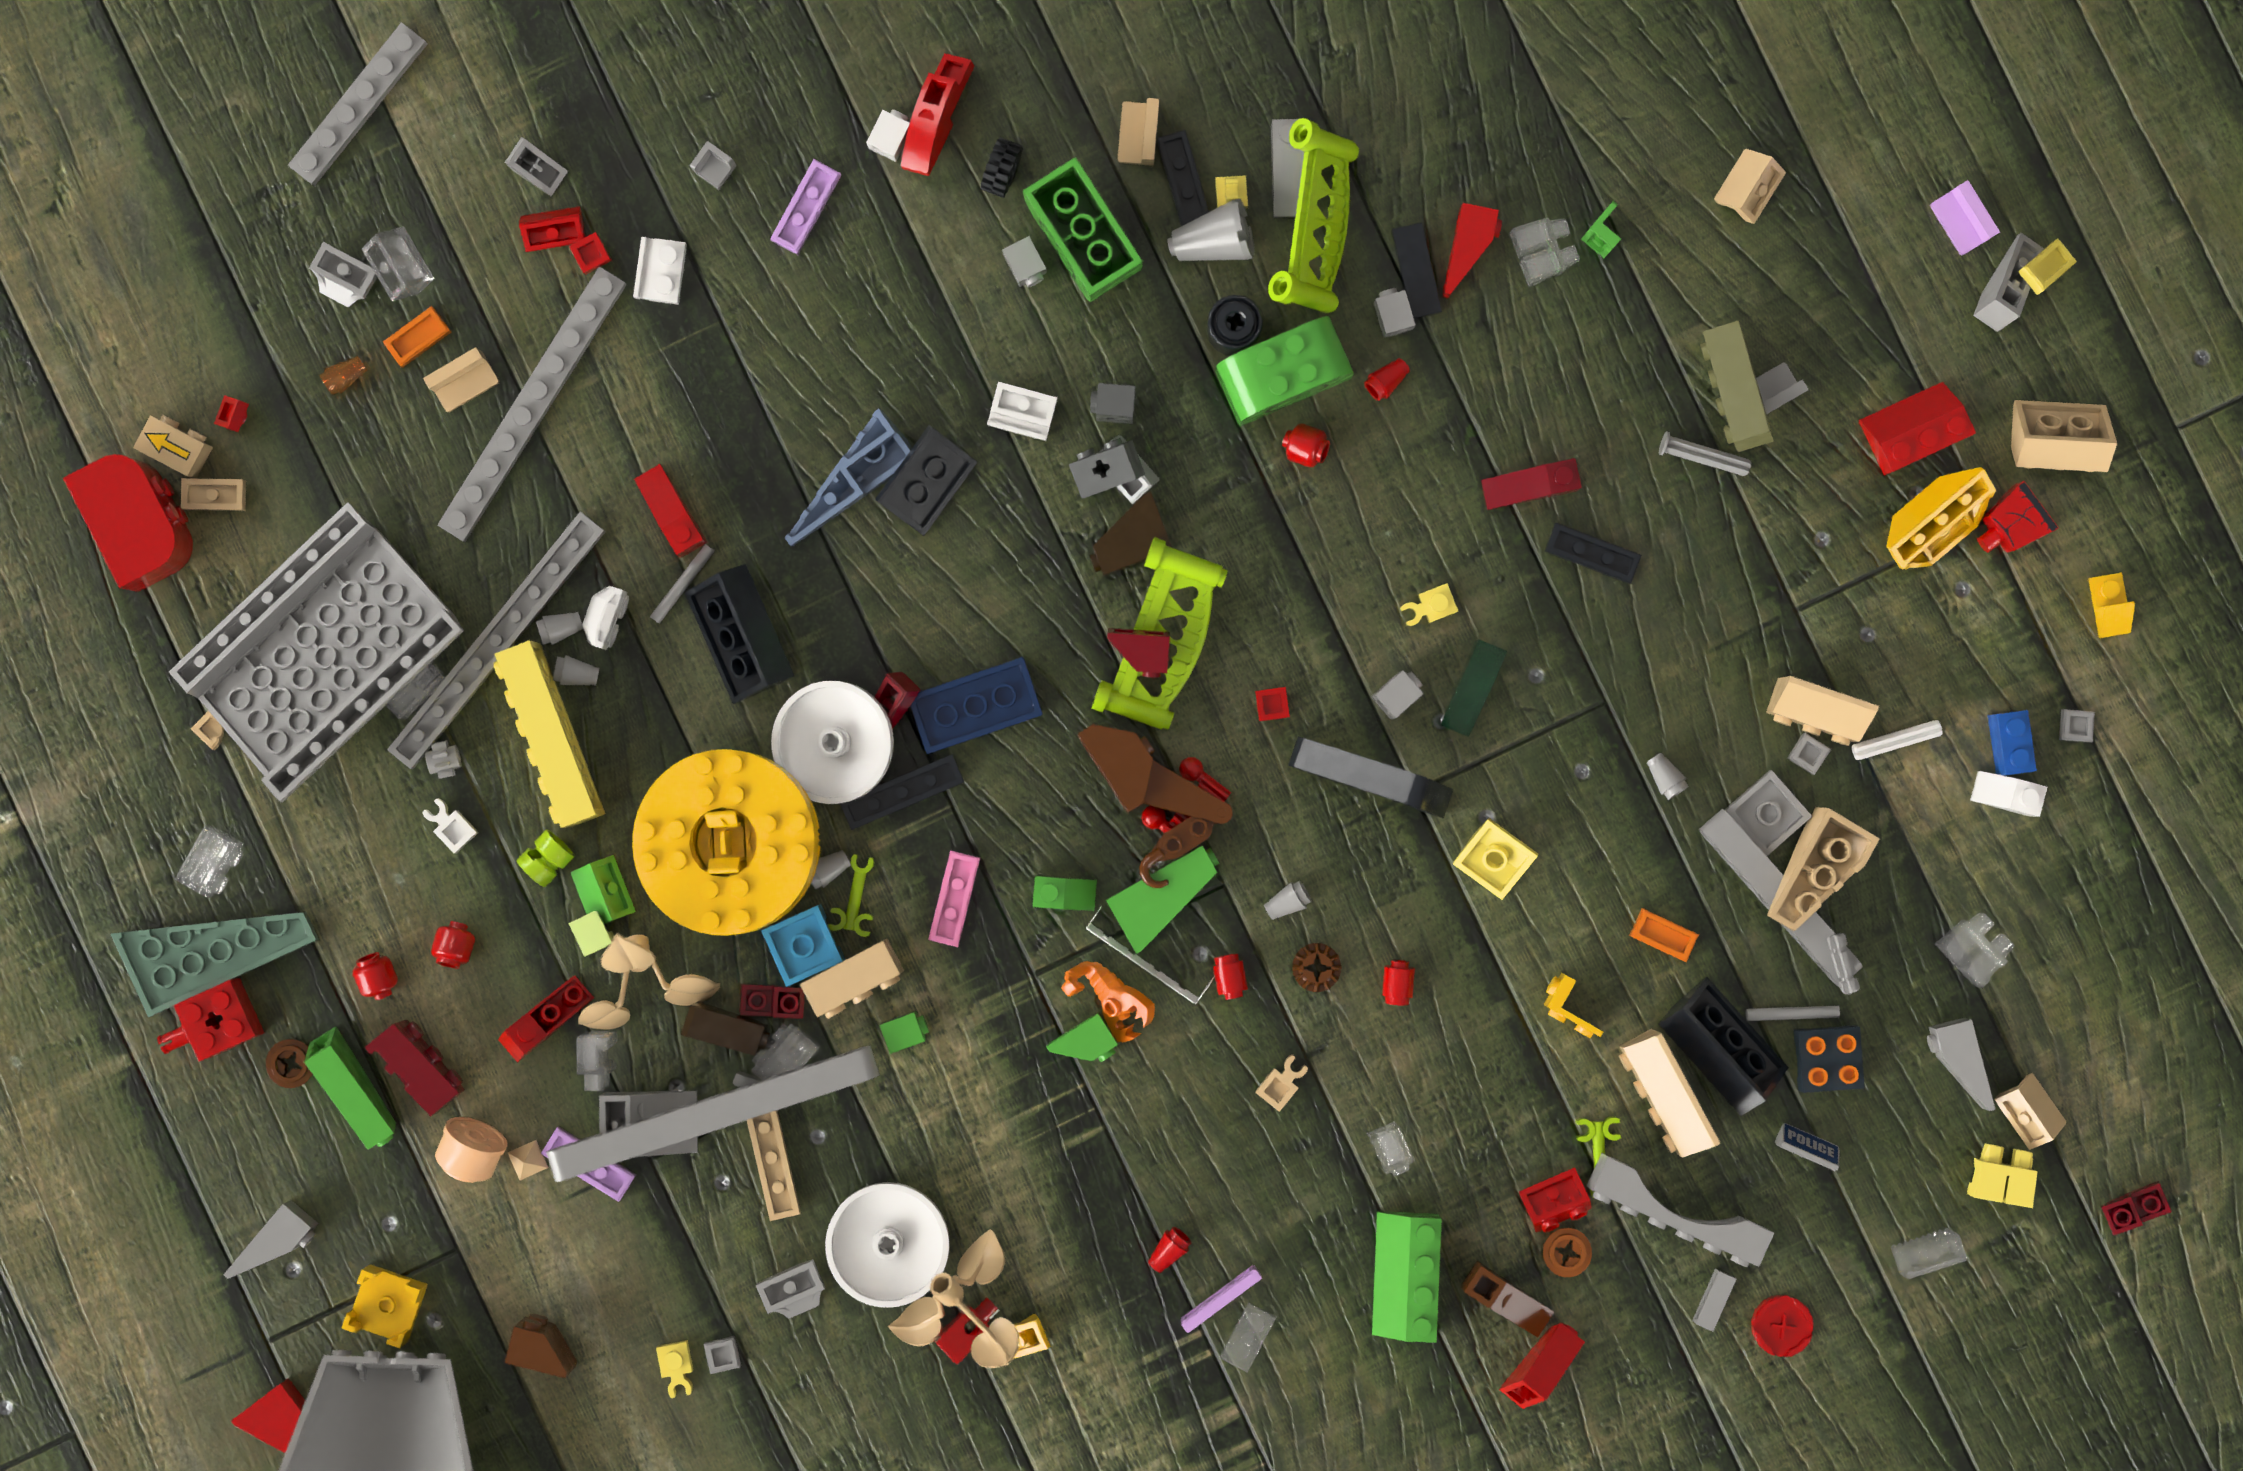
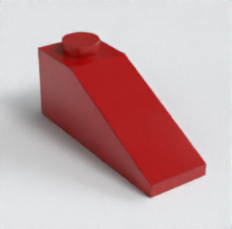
(1472, 237)
(670, 511)

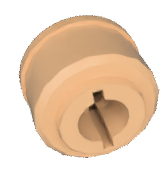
(470, 1149)

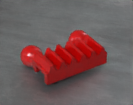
(1191, 770)

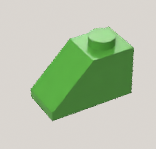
(1064, 893)
(1086, 1040)

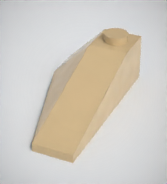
(1823, 859)

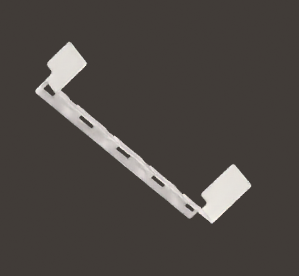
(1148, 967)

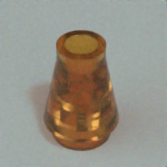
(342, 375)

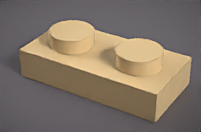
(213, 494)

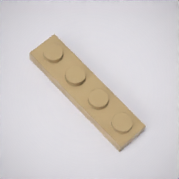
(773, 1166)

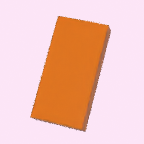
(417, 336)
(1664, 935)

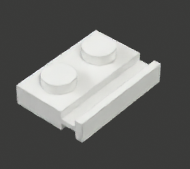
(660, 270)
(1022, 411)

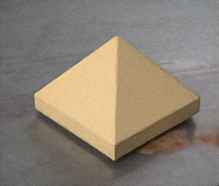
(528, 1160)

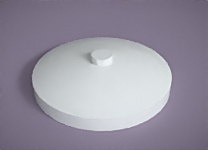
(833, 741)
(887, 1244)

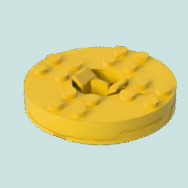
(726, 842)

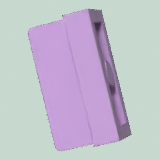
(1964, 218)

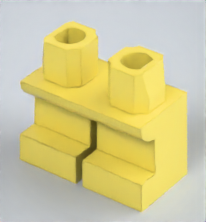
(2002, 1181)

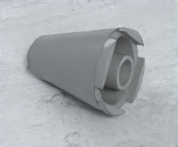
(1215, 236)

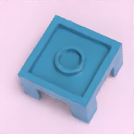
(803, 945)

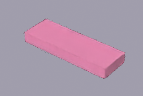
(954, 898)

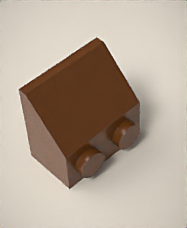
(540, 1347)

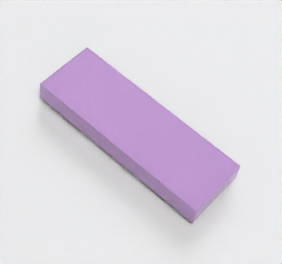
(805, 207)
(611, 1180)
(1220, 1298)

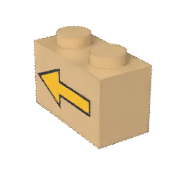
(172, 446)

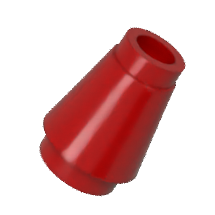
(1386, 379)
(1169, 1249)

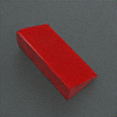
(552, 229)

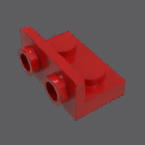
(1556, 1201)

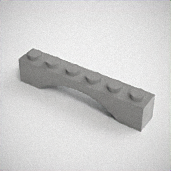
(1734, 1235)

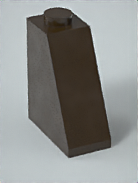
(1129, 538)
(725, 1029)

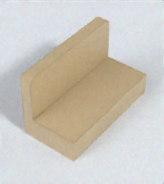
(1138, 132)
(1750, 184)
(462, 379)
(2031, 1112)

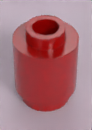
(1230, 976)
(1398, 983)

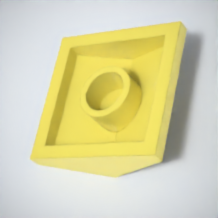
(1495, 858)

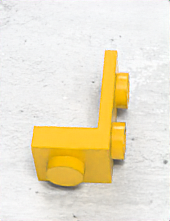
(1558, 992)

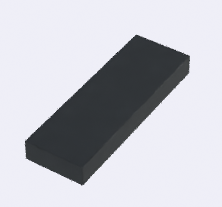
(1182, 176)
(1416, 270)
(1592, 553)

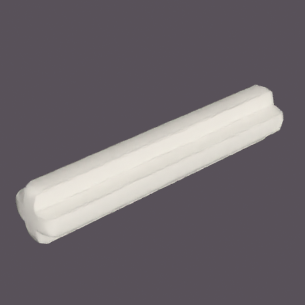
(1897, 740)

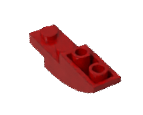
(932, 114)

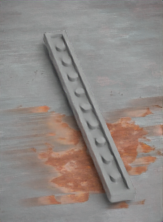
(532, 404)
(497, 636)

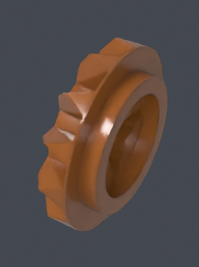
(1572, 1265)

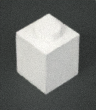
(889, 134)

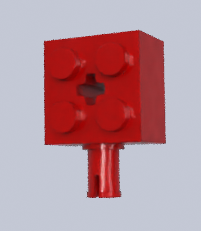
(199, 1023)

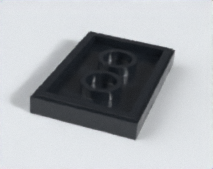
(926, 480)

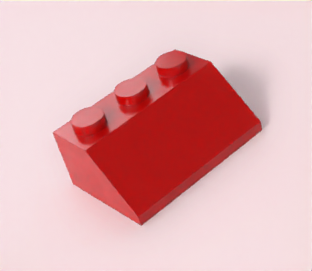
(1916, 427)

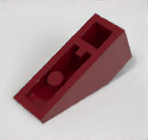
(1531, 484)

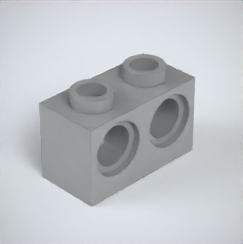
(1398, 694)

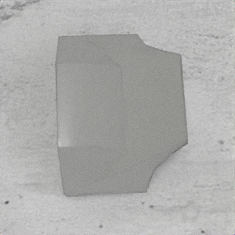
(342, 275)
(792, 1290)

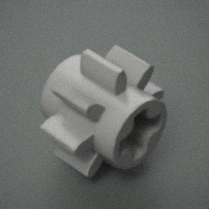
(443, 759)

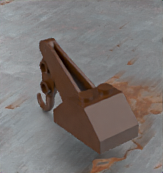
(1140, 780)

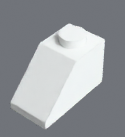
(2009, 794)

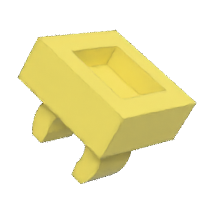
(1231, 189)

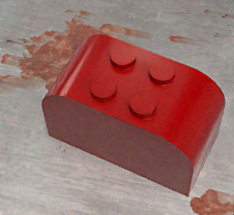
(132, 519)

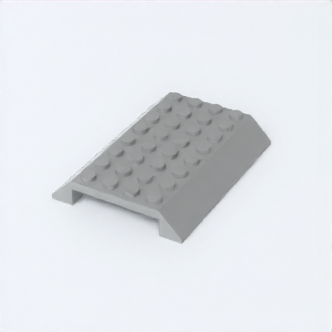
(317, 650)

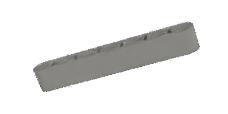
(1763, 880)

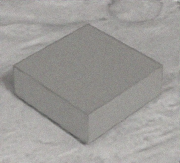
(2076, 725)
(1808, 753)
(722, 1354)

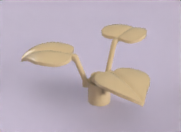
(635, 955)
(921, 1319)

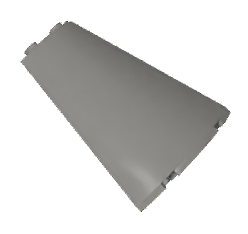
(380, 1416)

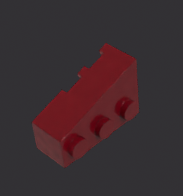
(417, 1066)

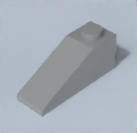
(1286, 169)
(2007, 290)
(1960, 1053)
(281, 1234)

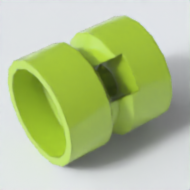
(545, 858)

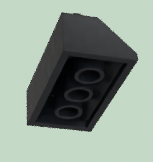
(739, 633)
(1724, 1046)

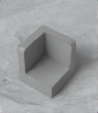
(713, 165)

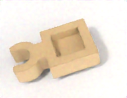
(1278, 1086)

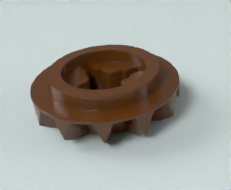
(1306, 957)
(277, 1067)

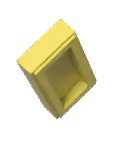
(2047, 266)

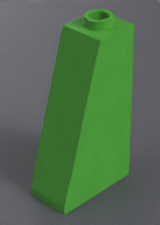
(1147, 910)
(350, 1088)

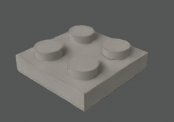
(1768, 812)

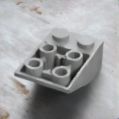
(627, 1107)

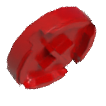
(1782, 1325)

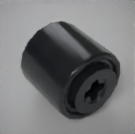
(1219, 332)

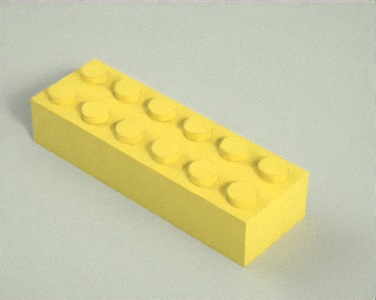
(549, 734)

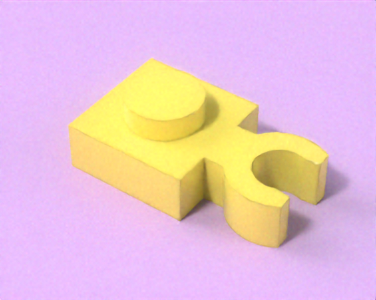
(1434, 604)
(675, 1362)

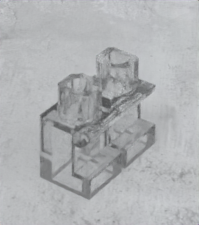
(1547, 262)
(1971, 950)
(593, 1058)

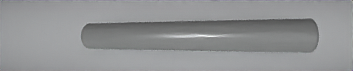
(682, 583)
(1788, 1013)

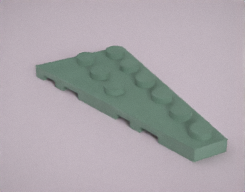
(189, 959)

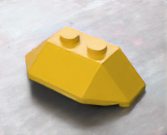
(1939, 518)

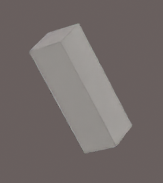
(1714, 1300)

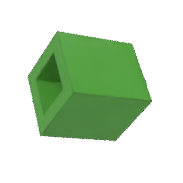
(904, 1031)

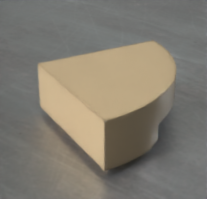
(209, 731)

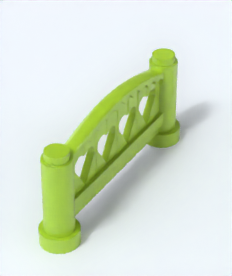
(1300, 283)
(1172, 572)

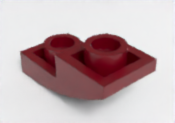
(771, 1001)
(2136, 1207)

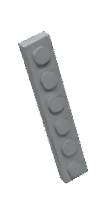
(357, 104)

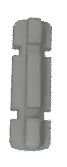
(1843, 963)

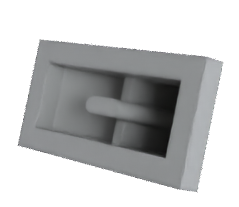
(535, 166)

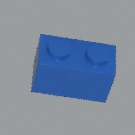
(2012, 743)

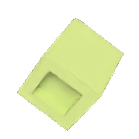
(591, 933)

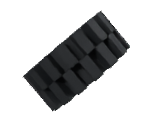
(1001, 167)

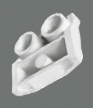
(602, 615)

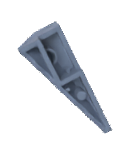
(865, 467)

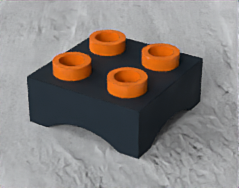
(1829, 1059)

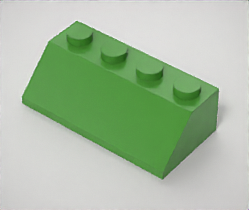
(1406, 1276)

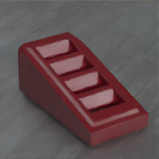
(902, 689)

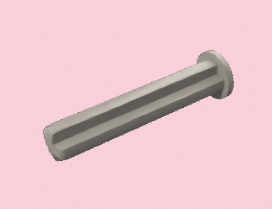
(1704, 455)

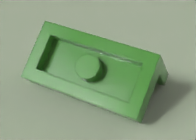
(1599, 236)
(603, 889)

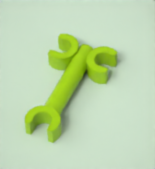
(850, 919)
(1597, 1132)

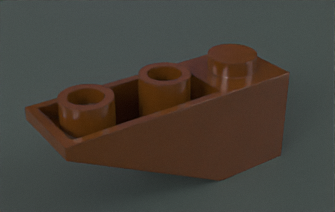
(1506, 1299)

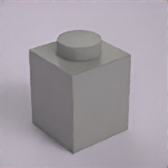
(1025, 262)
(1393, 312)

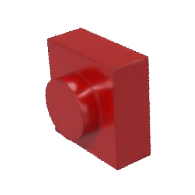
(590, 253)
(231, 414)
(1272, 704)

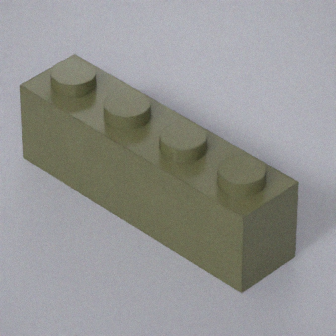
(1737, 386)

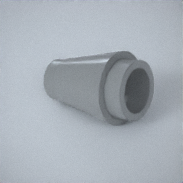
(558, 627)
(574, 672)
(1667, 776)
(829, 868)
(1289, 900)

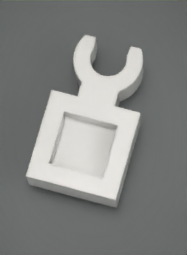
(453, 828)

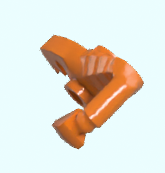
(1115, 998)

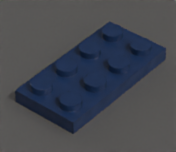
(975, 705)

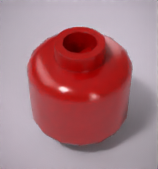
(1306, 445)
(453, 945)
(375, 976)

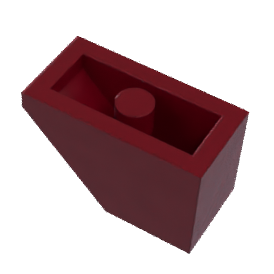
(1143, 649)

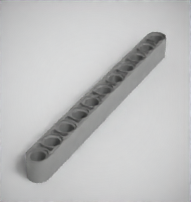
(712, 1113)

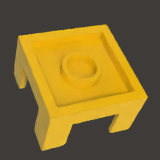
(385, 1305)

